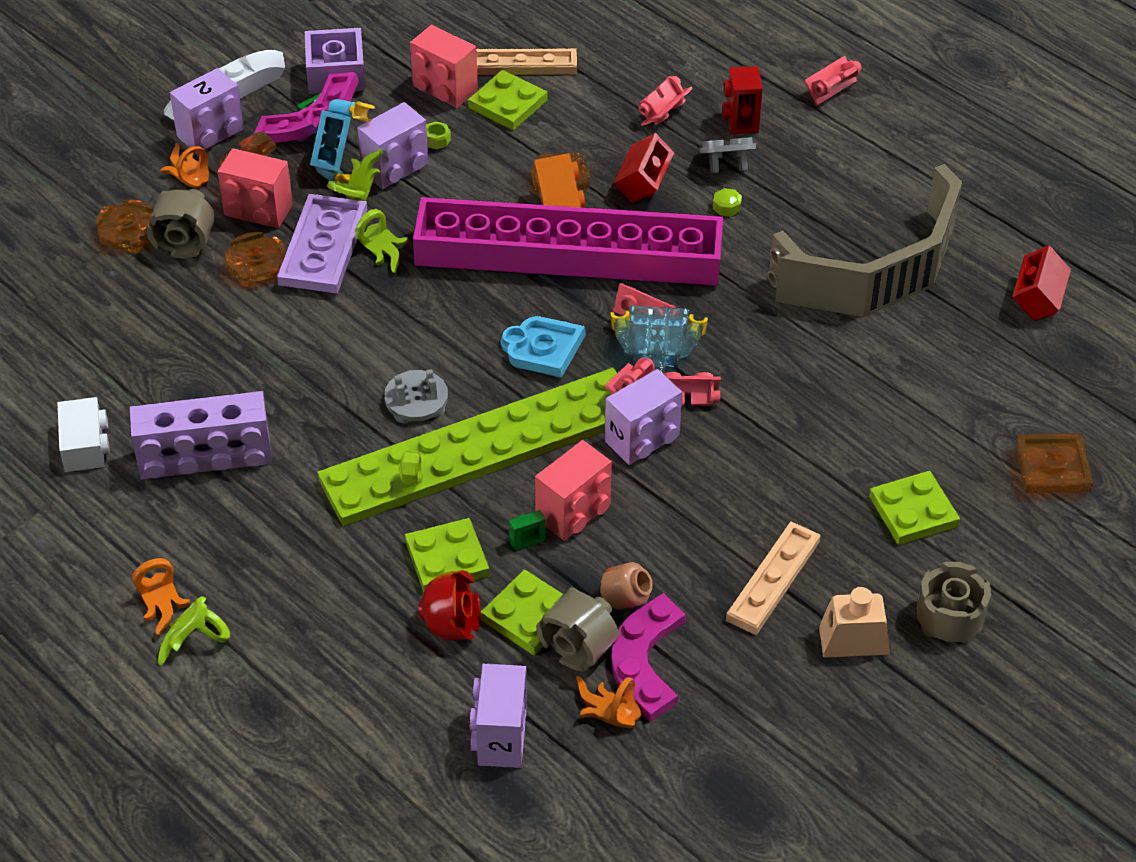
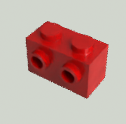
(743, 100)
(643, 168)
(1041, 283)

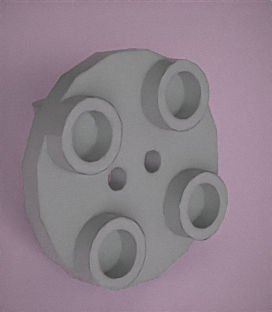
(738, 146)
(416, 396)

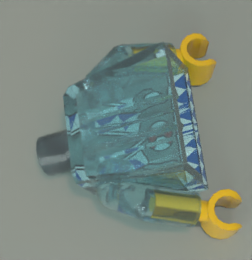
(658, 334)

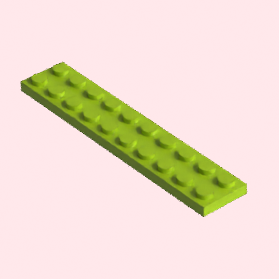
(469, 448)

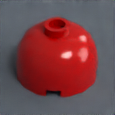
(451, 606)

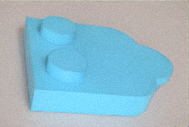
(542, 344)

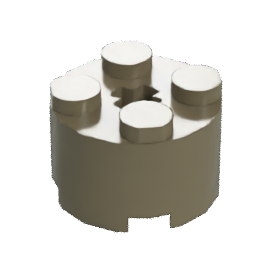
(181, 222)
(953, 602)
(578, 629)

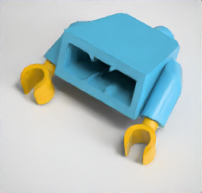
(332, 137)

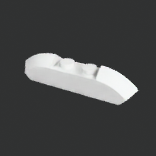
(250, 72)

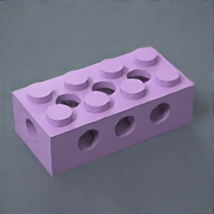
(200, 435)

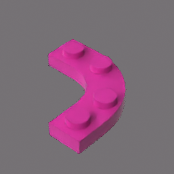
(305, 122)
(631, 653)

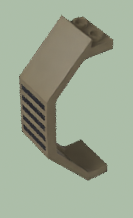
(870, 286)

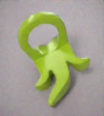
(361, 178)
(379, 239)
(192, 618)

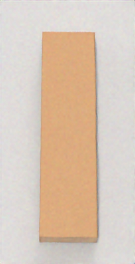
(527, 61)
(773, 578)

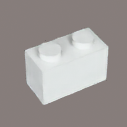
(81, 434)

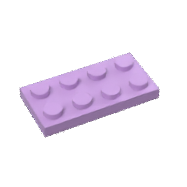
(321, 244)

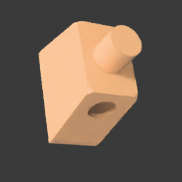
(855, 625)

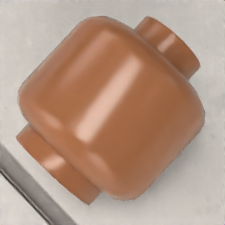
(626, 586)

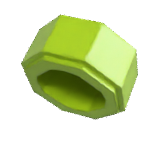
(438, 135)
(727, 202)
(410, 467)

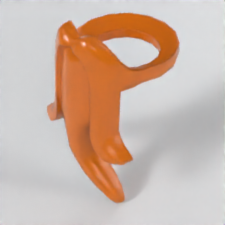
(189, 172)
(158, 591)
(609, 706)

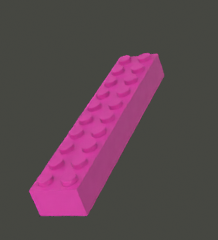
(568, 241)

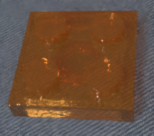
(1053, 463)

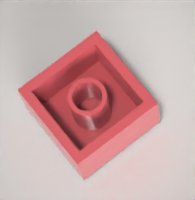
(444, 66)
(255, 188)
(574, 489)

